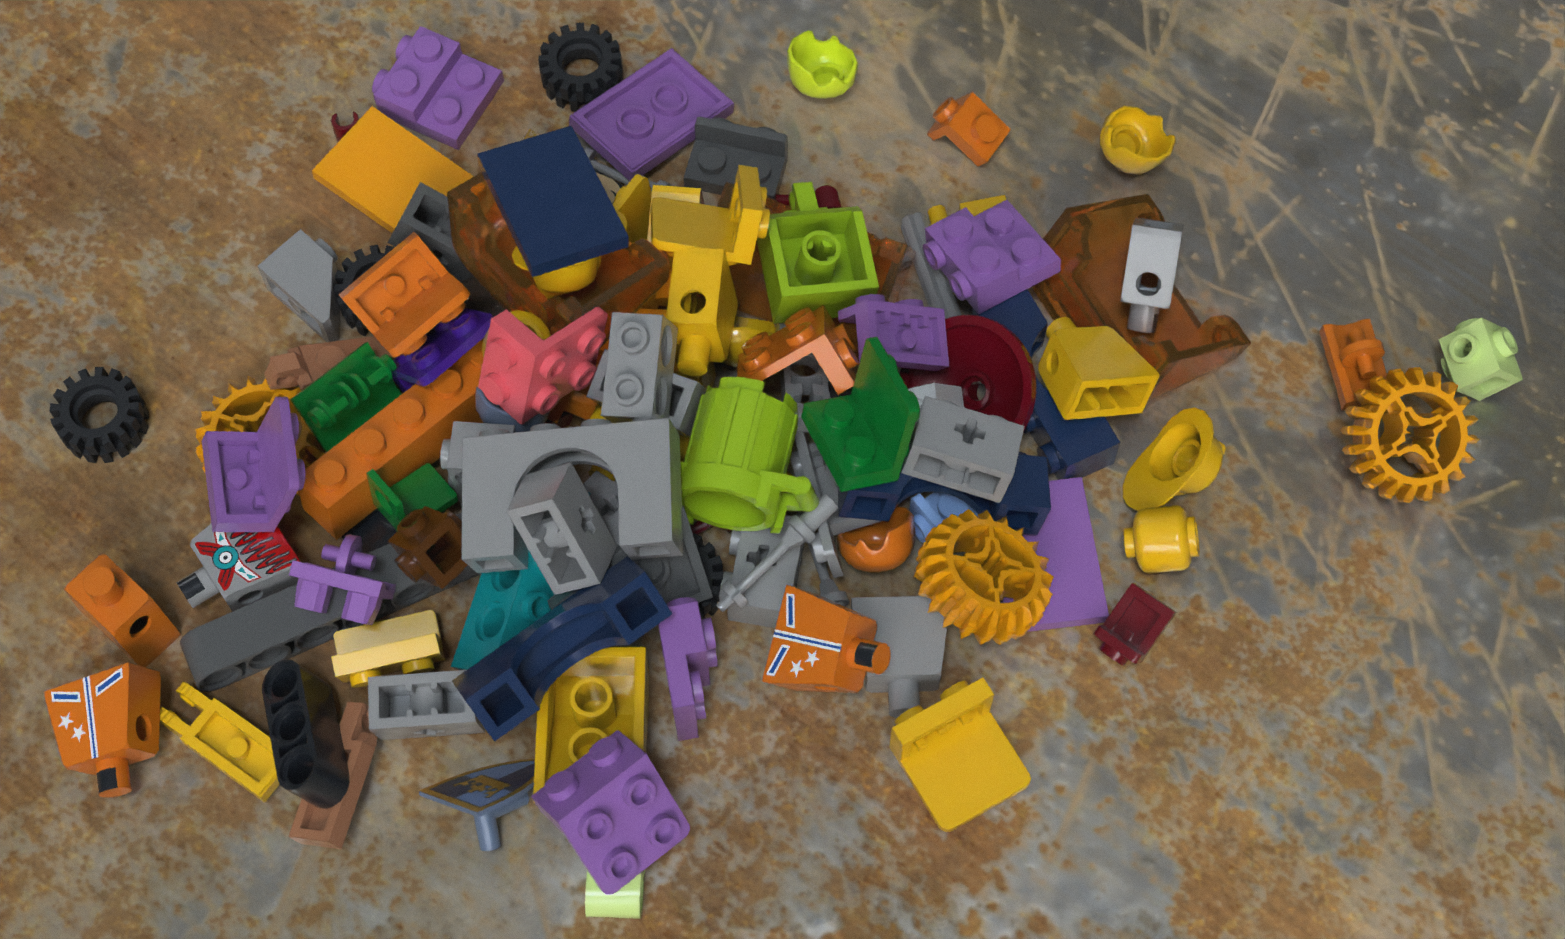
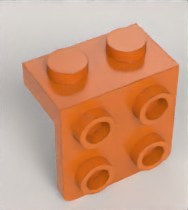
(405, 296)
(804, 334)

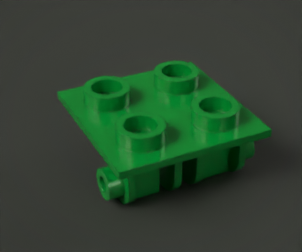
(347, 395)

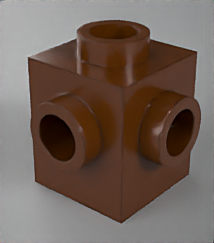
(429, 546)

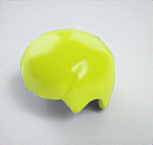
(821, 67)

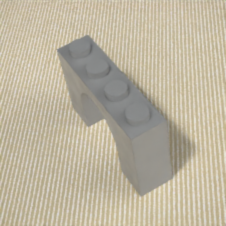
(638, 454)

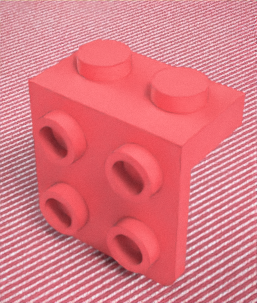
(534, 374)

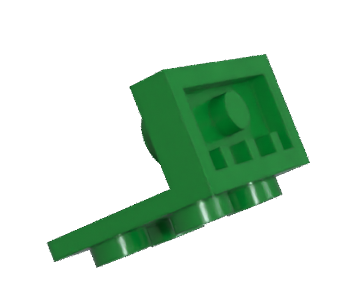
(869, 430)

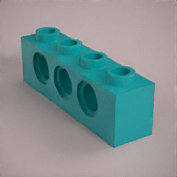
(500, 610)

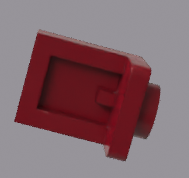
(1133, 626)

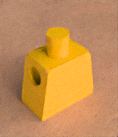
(706, 322)
(1094, 372)

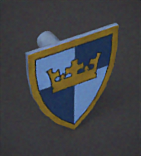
(486, 795)

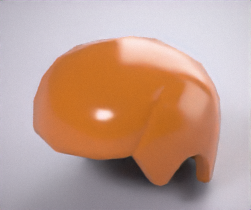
(881, 544)

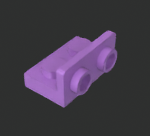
(905, 328)

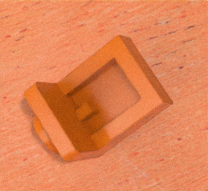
(970, 127)

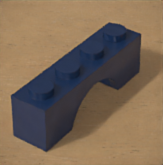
(1071, 446)
(1024, 502)
(515, 676)

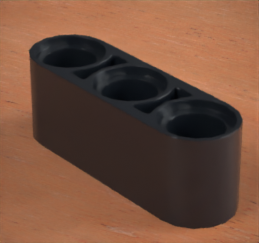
(305, 734)

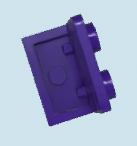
(442, 349)

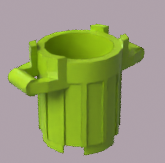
(741, 459)

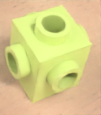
(1480, 358)

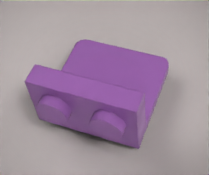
(253, 473)
(613, 811)

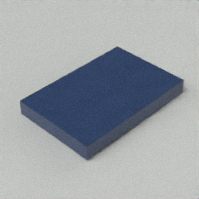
(552, 201)

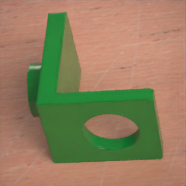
(411, 493)

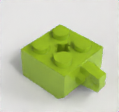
(815, 257)

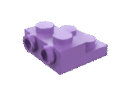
(435, 88)
(989, 254)
(688, 654)

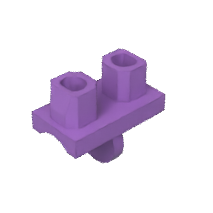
(363, 594)

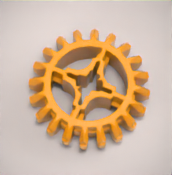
(245, 412)
(1433, 465)
(972, 585)

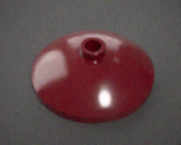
(986, 354)

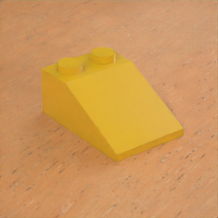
(591, 703)

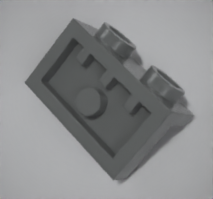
(725, 145)

